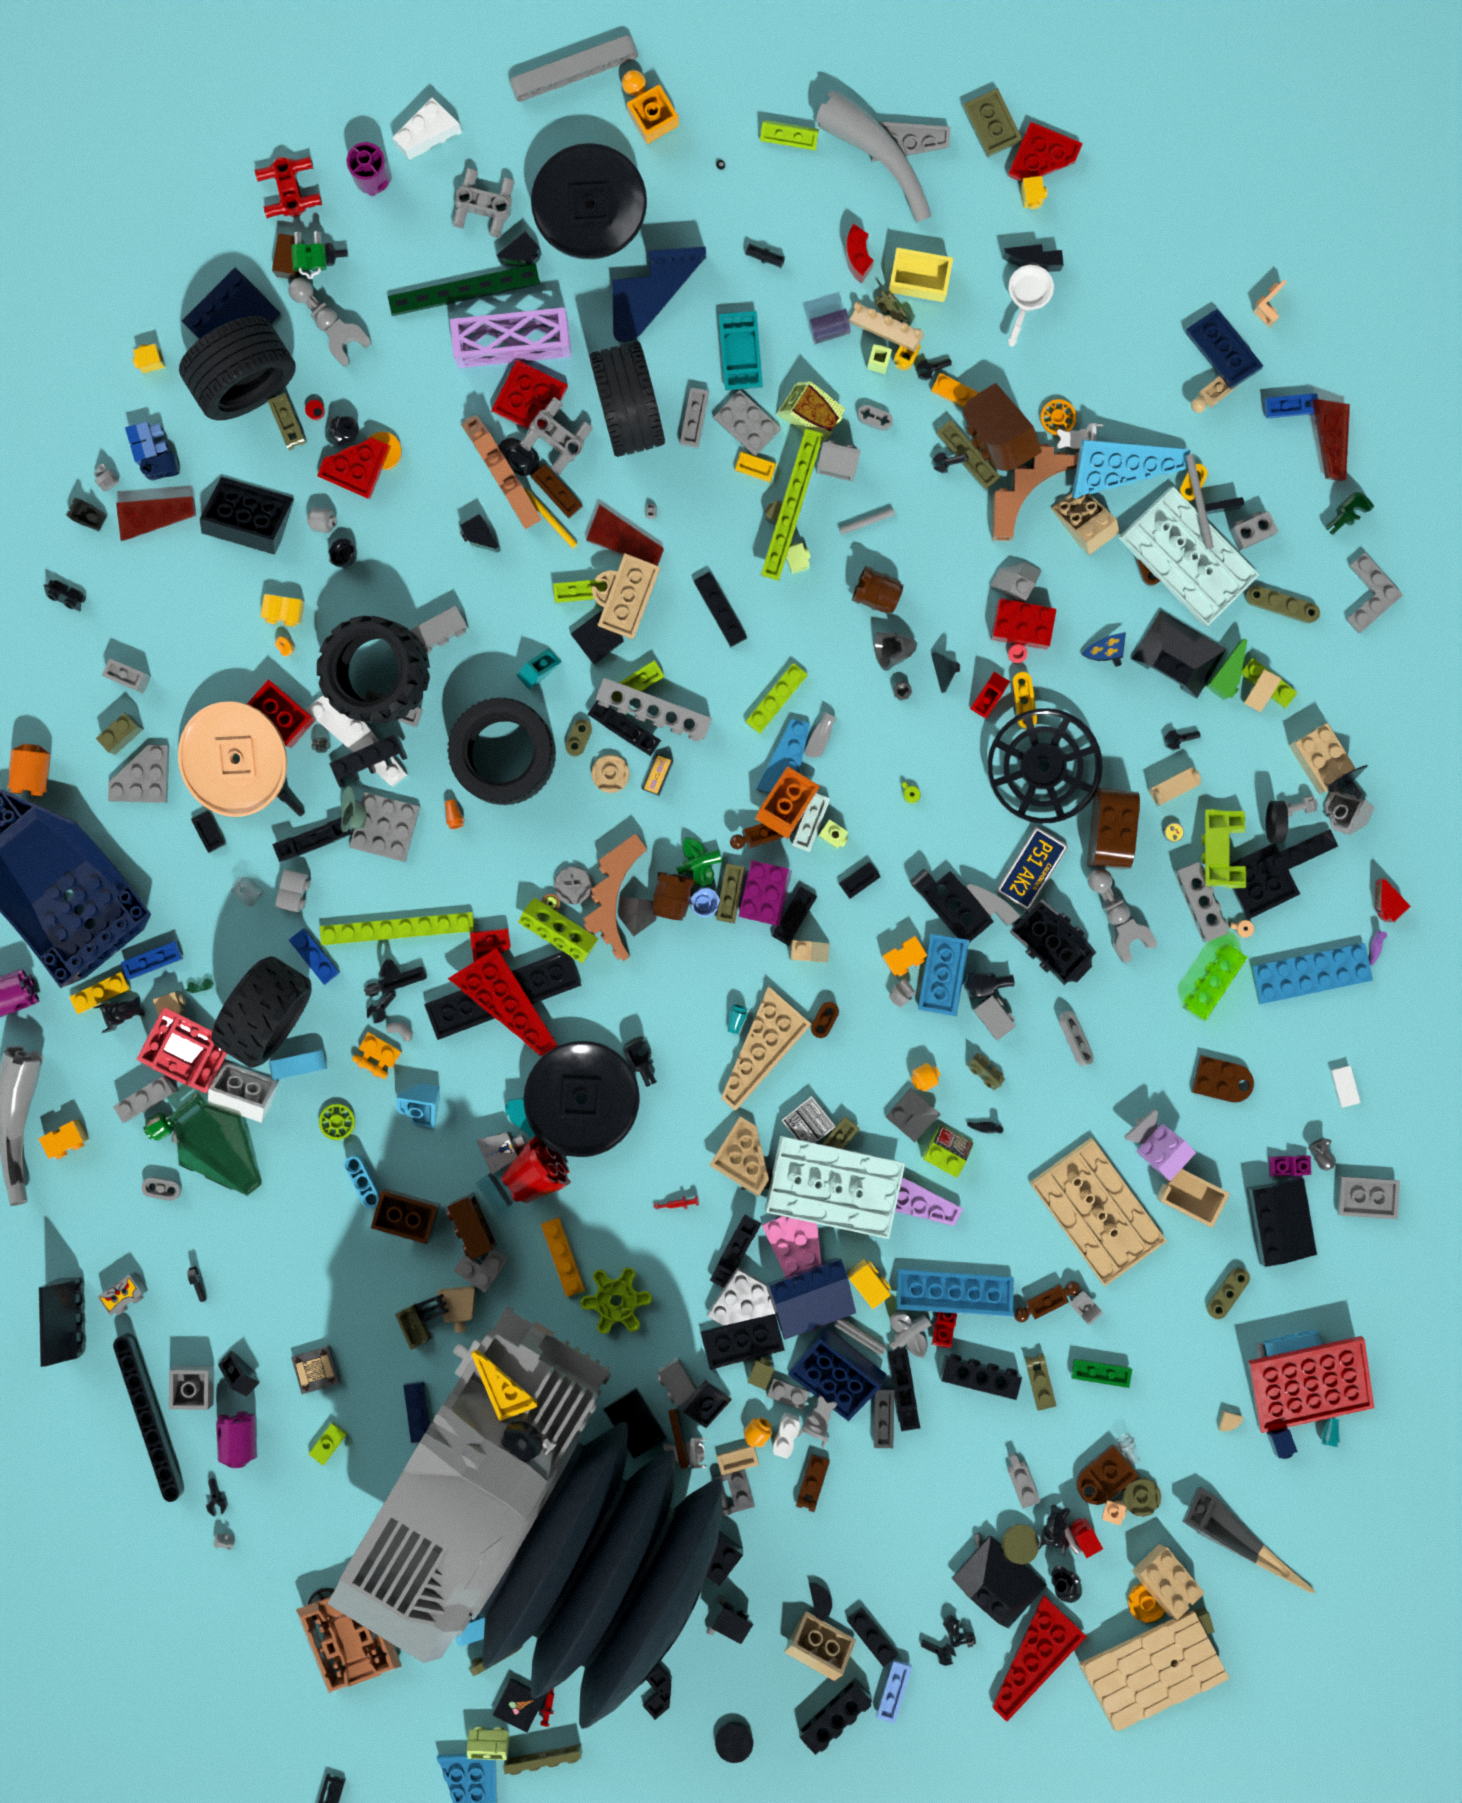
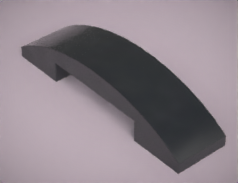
(624, 728)
(310, 840)
(735, 1250)

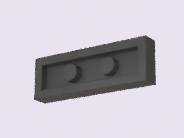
(884, 1418)

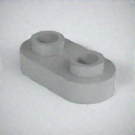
(162, 1188)

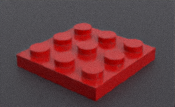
(526, 394)

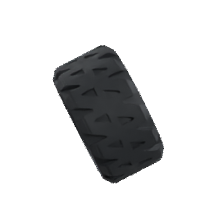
(336, 658)
(261, 1011)

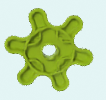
(613, 1313)

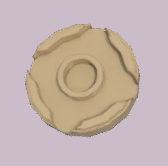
(610, 773)

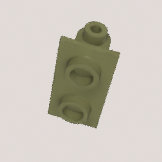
(887, 303)
(992, 1078)

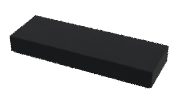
(794, 916)

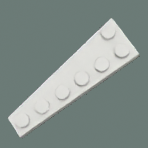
(353, 735)

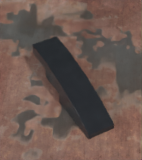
(904, 1390)

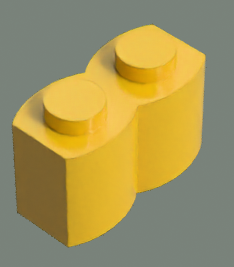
(282, 609)

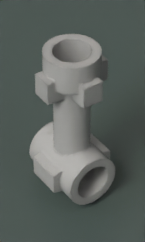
(1309, 804)

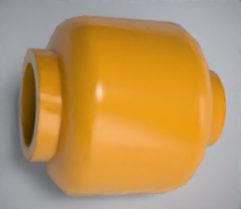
(925, 1077)
(757, 1432)

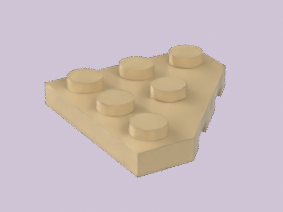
(742, 1158)

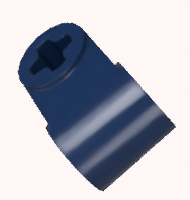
(163, 466)

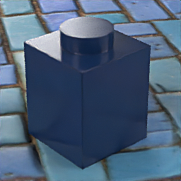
(1282, 1443)

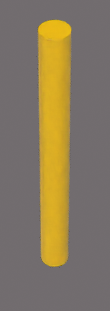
(551, 520)

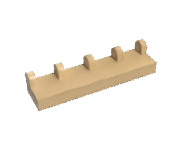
(886, 327)

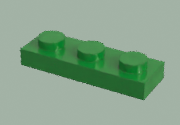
(1101, 1373)

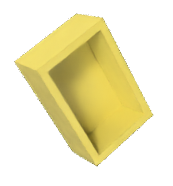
(920, 275)

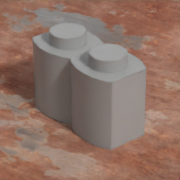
(292, 891)

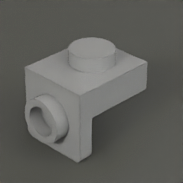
(1086, 1307)

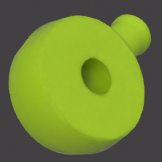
(910, 789)

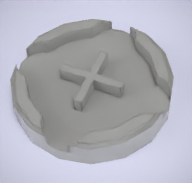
(573, 885)

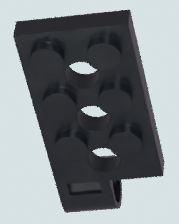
(926, 887)

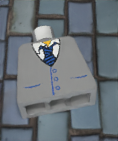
(500, 1149)

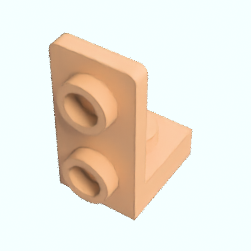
(1268, 313)

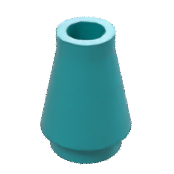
(736, 1018)
(1330, 1434)

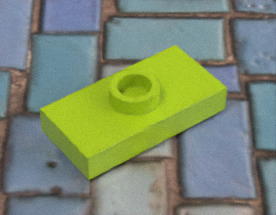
(328, 1443)

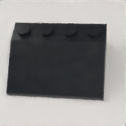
(246, 515)
(1281, 1222)
(61, 1321)

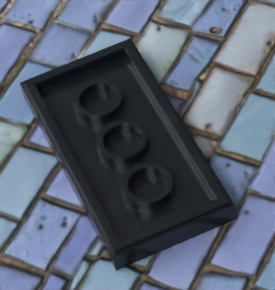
(742, 1341)

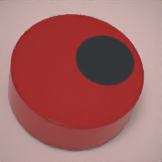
(315, 410)

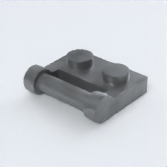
(739, 1490)

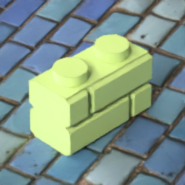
(488, 1744)

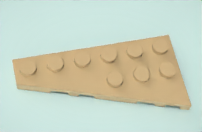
(769, 1039)

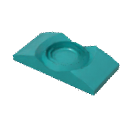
(740, 350)

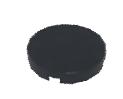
(734, 1742)

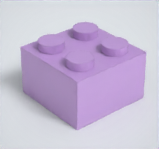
(1166, 1152)

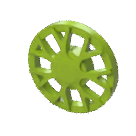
(337, 1121)

